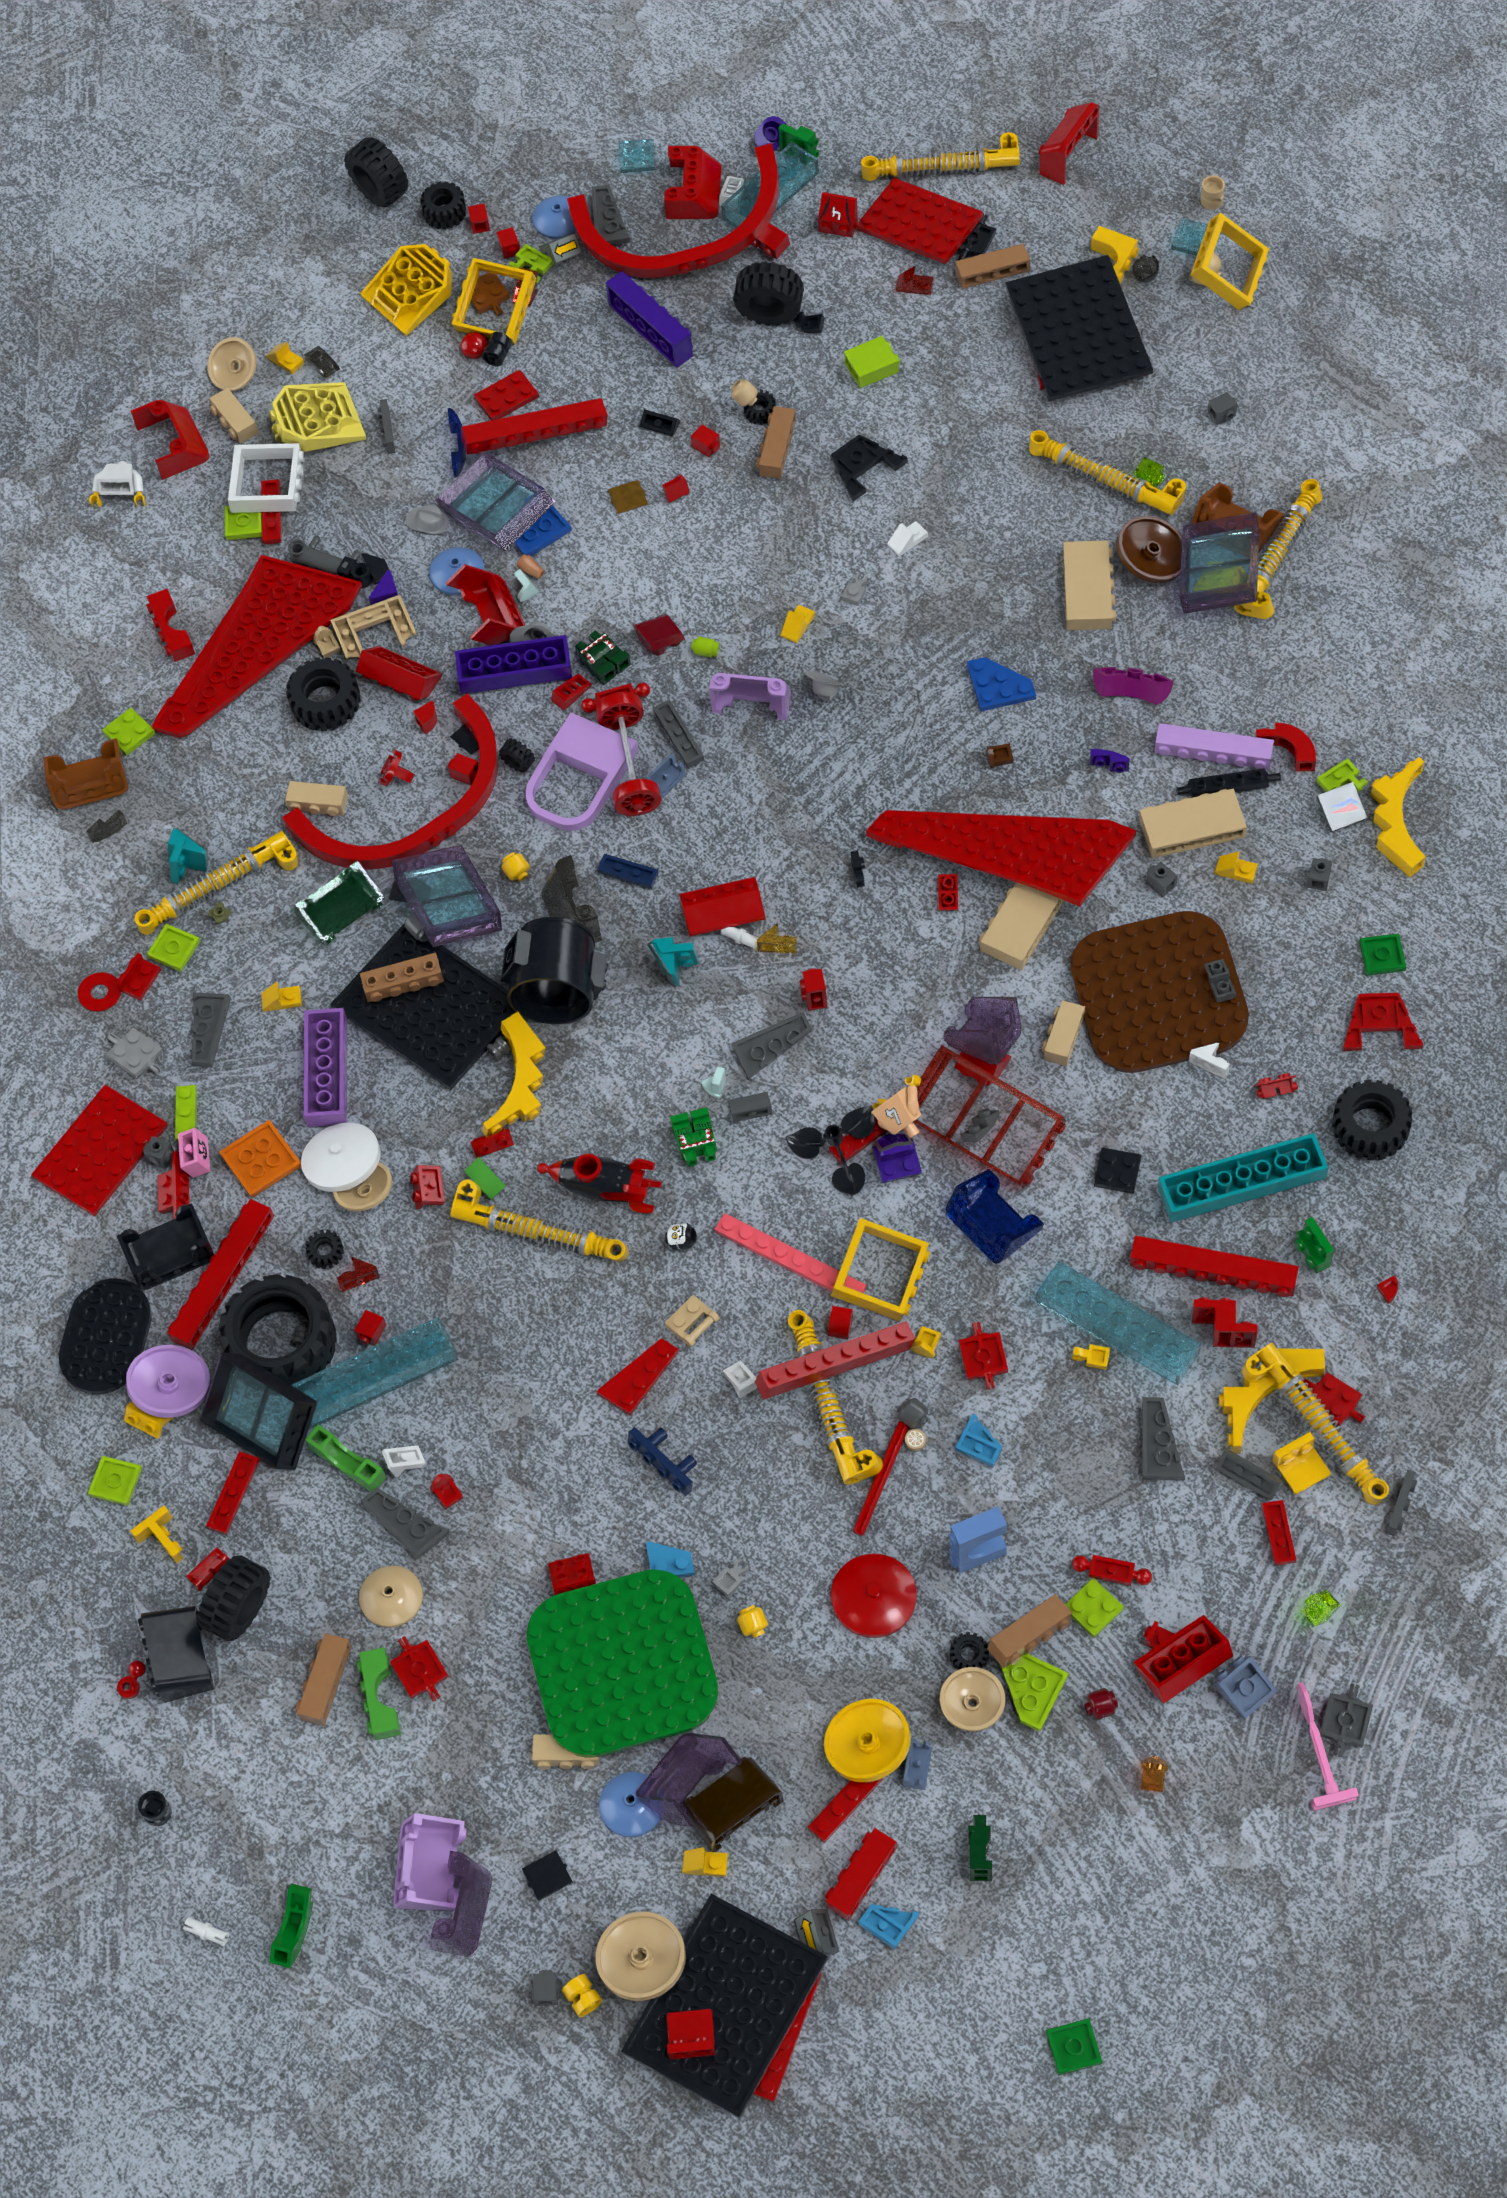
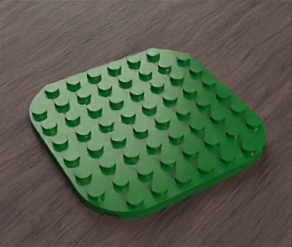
(622, 1663)

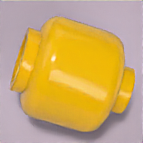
(515, 867)
(752, 1621)

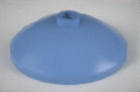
(553, 217)
(444, 567)
(623, 1817)

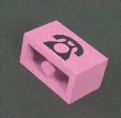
(194, 1152)

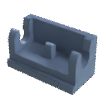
(667, 774)
(917, 1765)

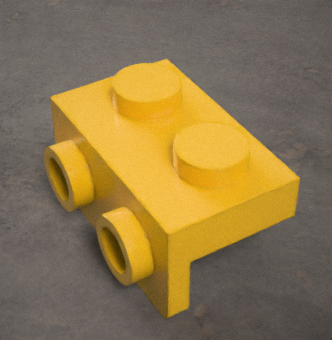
(145, 1422)

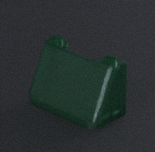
(339, 903)

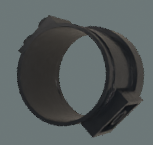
(553, 970)

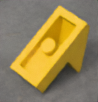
(285, 358)
(797, 623)
(1235, 868)
(281, 998)
(705, 1863)

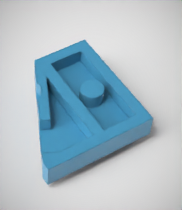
(978, 1443)

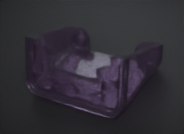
(990, 1029)
(464, 1931)

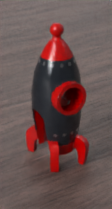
(604, 1179)

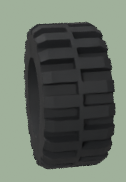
(376, 172)
(768, 293)
(321, 674)
(1373, 1096)
(234, 1598)

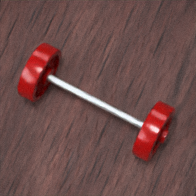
(637, 795)

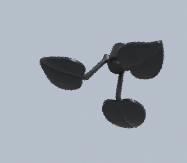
(806, 1145)

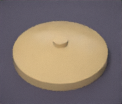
(640, 1956)

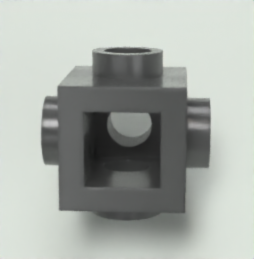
(158, 1152)

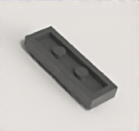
(386, 427)
(1249, 1474)
(1402, 1503)

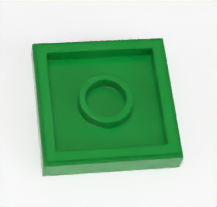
(1382, 954)
(1074, 2046)

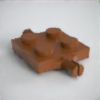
(489, 294)

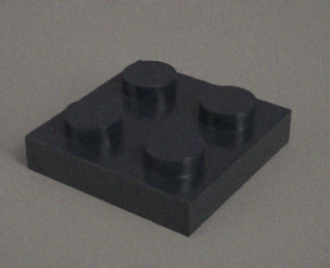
(1117, 1170)

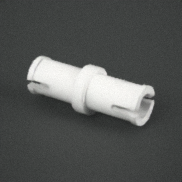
(740, 936)
(206, 1931)

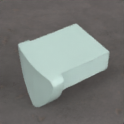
(528, 589)
(715, 1085)

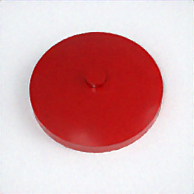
(873, 1595)

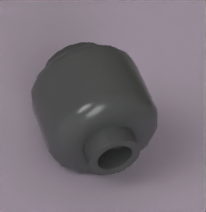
(913, 1413)

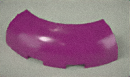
(1132, 683)

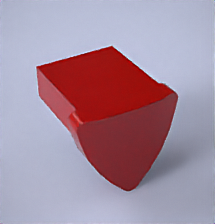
(676, 488)
(446, 1490)

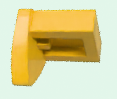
(926, 1342)

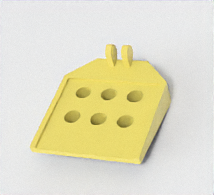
(315, 416)

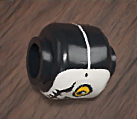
(681, 1236)

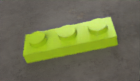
(185, 1109)

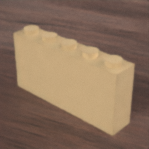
(1088, 585)
(1192, 823)
(1019, 925)

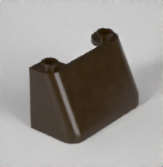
(731, 1802)

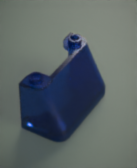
(988, 1218)

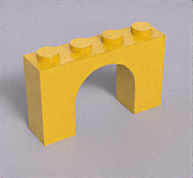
(1117, 246)

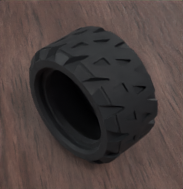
(273, 1295)

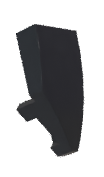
(809, 323)
(376, 565)

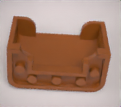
(1218, 504)
(87, 779)

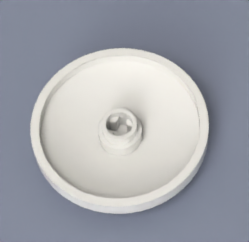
(340, 1157)

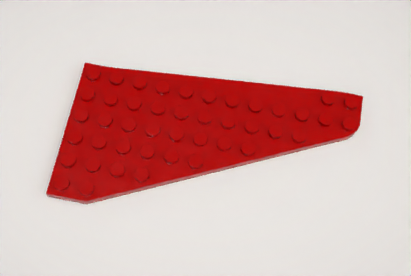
(261, 630)
(1041, 852)

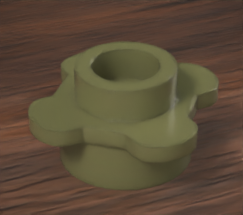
(223, 916)

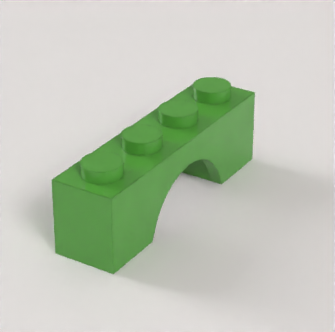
(334, 1452)
(383, 1719)

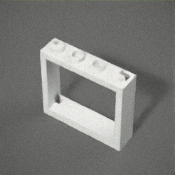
(267, 503)

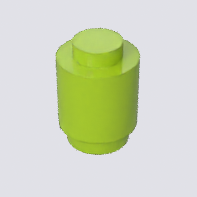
(705, 647)

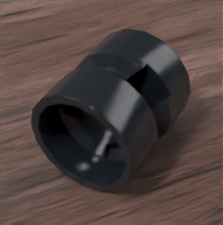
(496, 349)
(154, 1808)

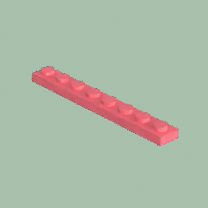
(783, 1254)

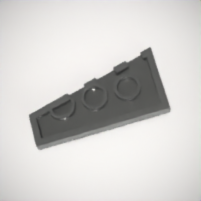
(607, 216)
(209, 1019)
(768, 1044)
(1159, 1449)
(407, 1526)

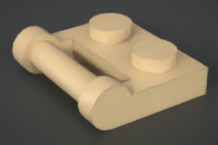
(687, 1316)

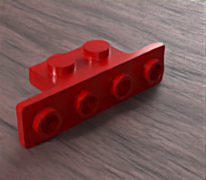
(173, 1187)

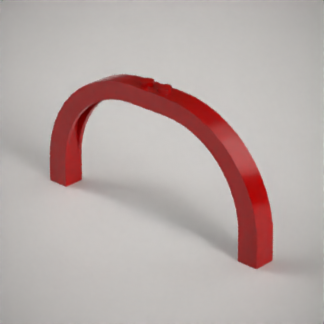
(692, 258)
(433, 832)

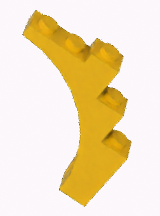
(1394, 839)
(521, 1101)
(1241, 1401)

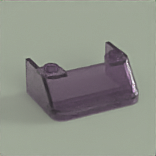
(681, 1772)

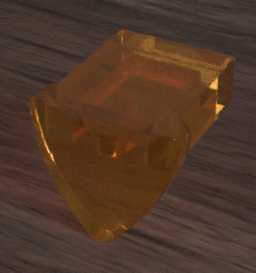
(1153, 1773)

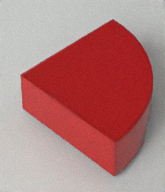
(1388, 1288)

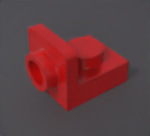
(1156, 1635)

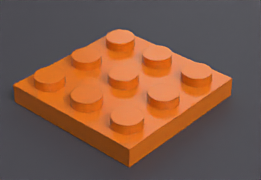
(260, 1158)

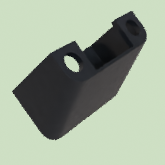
(175, 1653)

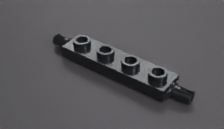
(1238, 781)

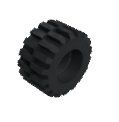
(446, 195)

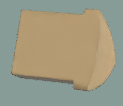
(326, 642)

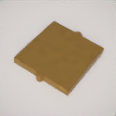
(628, 496)

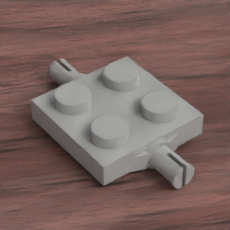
(134, 1053)

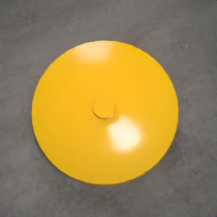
(867, 1740)

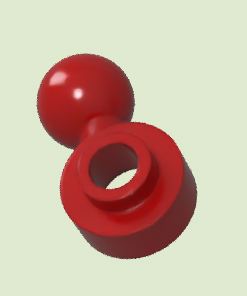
(136, 1669)

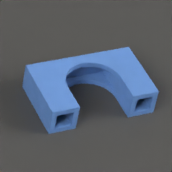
(977, 1540)

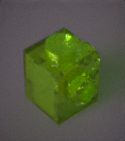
(1150, 471)
(1320, 1607)

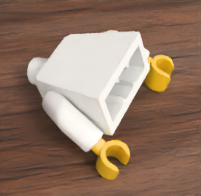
(117, 480)

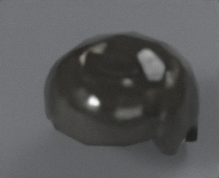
(1145, 268)

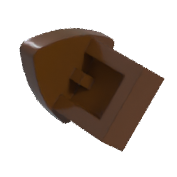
(999, 755)

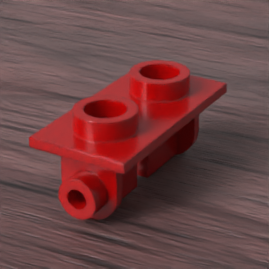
(1283, 1083)
(487, 1145)
(207, 1568)

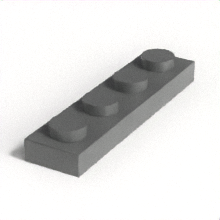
(678, 733)

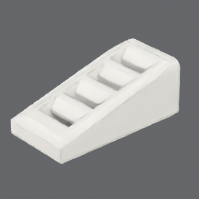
(728, 190)

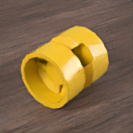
(583, 1997)

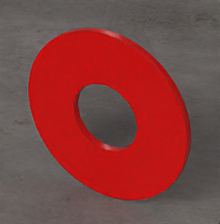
(93, 980)

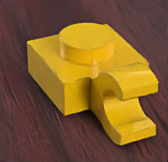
(1096, 1356)

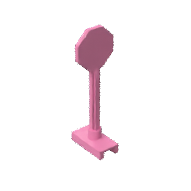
(1333, 1795)

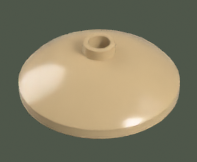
(224, 363)
(368, 1193)
(393, 1608)
(972, 1685)

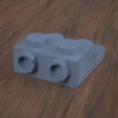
(1244, 1685)

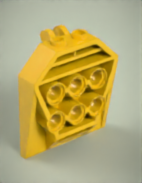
(419, 295)

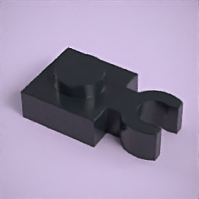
(857, 865)

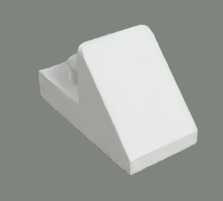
(907, 537)
(1205, 1058)
(741, 1378)
(403, 1458)

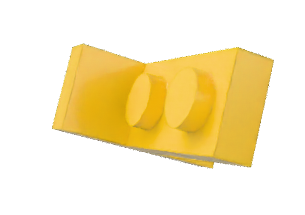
(155, 1525)

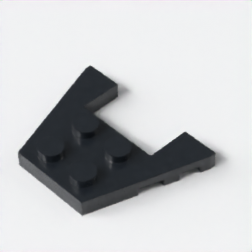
(860, 456)

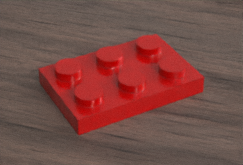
(506, 395)

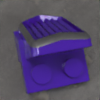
(896, 1157)

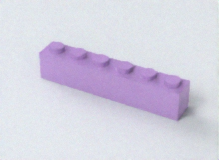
(1214, 746)

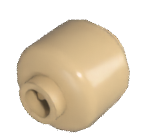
(744, 393)

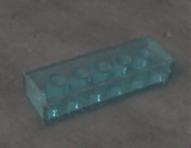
(795, 170)

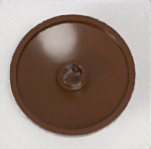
(1150, 549)

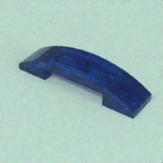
(458, 458)

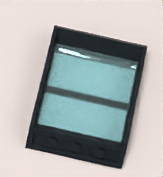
(258, 1411)

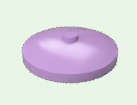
(168, 1381)

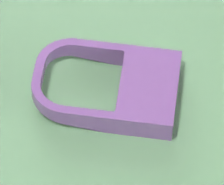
(588, 749)

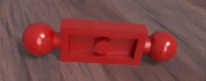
(642, 690)
(1111, 1570)

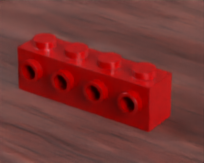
(861, 1873)

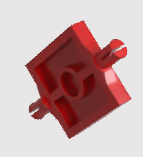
(983, 1355)
(1337, 1397)
(419, 1669)

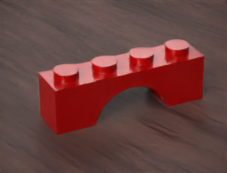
(177, 641)

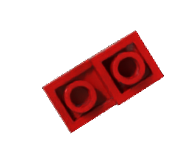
(948, 892)

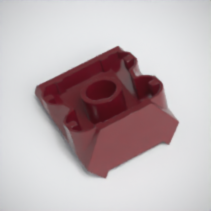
(658, 634)

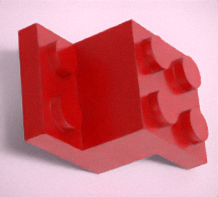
(1223, 1317)

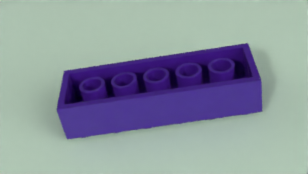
(649, 319)
(513, 664)

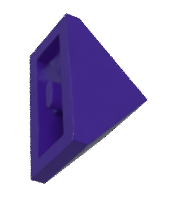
(384, 590)

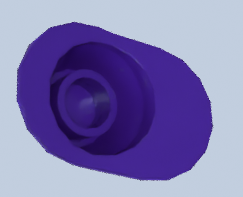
(769, 132)

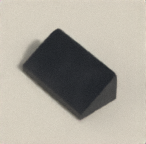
(659, 422)

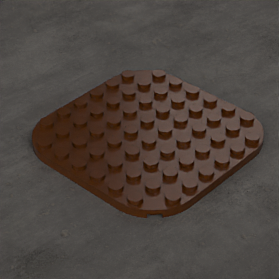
(1151, 991)

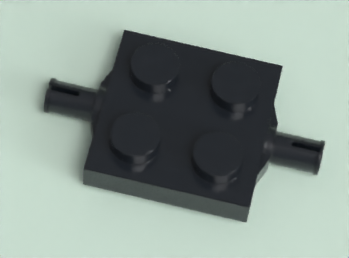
(978, 240)

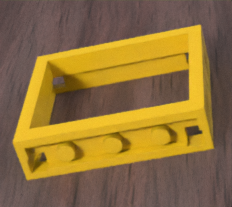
(1212, 280)
(468, 288)
(867, 1301)

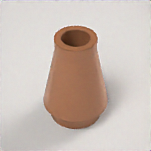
(530, 566)

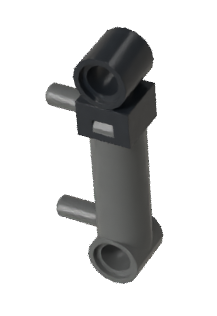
(345, 567)

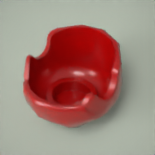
(473, 345)

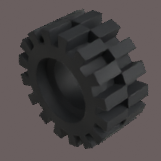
(760, 415)
(516, 755)
(322, 1238)
(969, 1640)

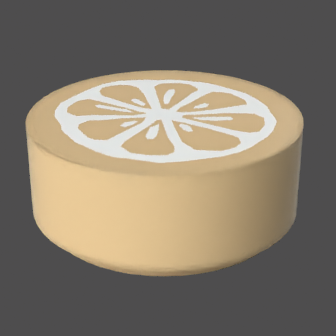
(915, 1440)

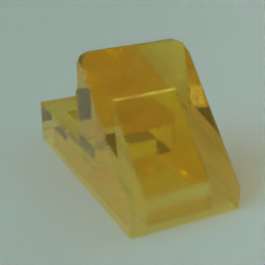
(773, 943)

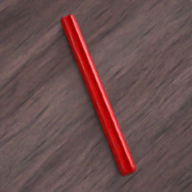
(880, 1479)

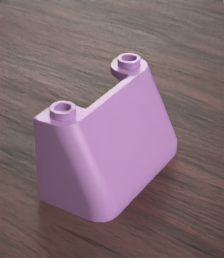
(727, 687)
(422, 1863)

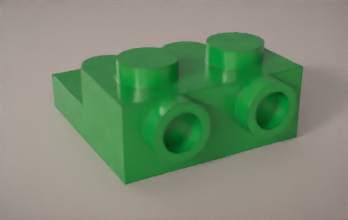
(802, 137)
(1314, 1246)

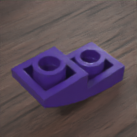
(1116, 761)

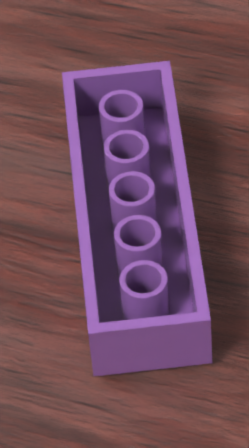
(325, 1067)

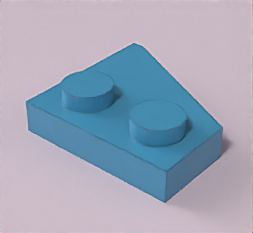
(670, 1559)
(888, 1923)

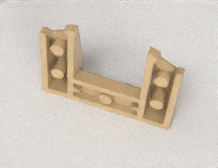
(389, 609)

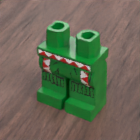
(697, 1143)

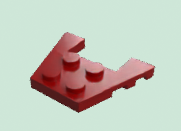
(1381, 1013)

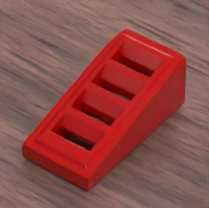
(564, 700)

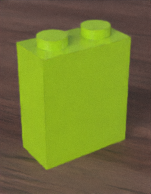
(871, 361)

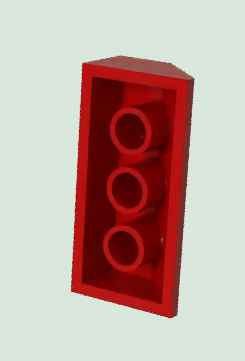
(398, 672)
(722, 906)
(1184, 1658)

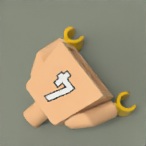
(900, 1109)

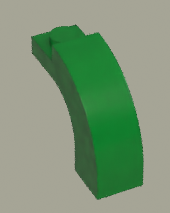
(294, 1926)

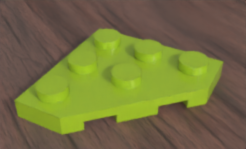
(1034, 1689)

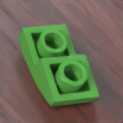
(485, 1178)

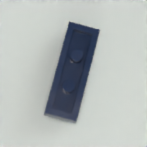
(627, 871)

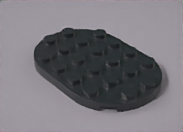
(104, 1335)

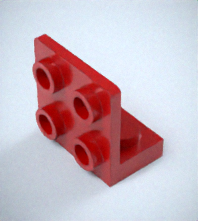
(571, 1573)
(690, 2034)

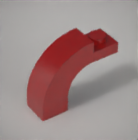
(1293, 740)

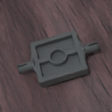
(1346, 1720)

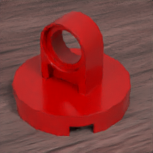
(392, 768)

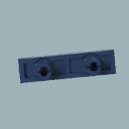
(652, 1455)

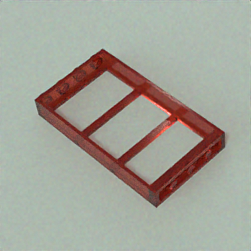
(931, 1077)

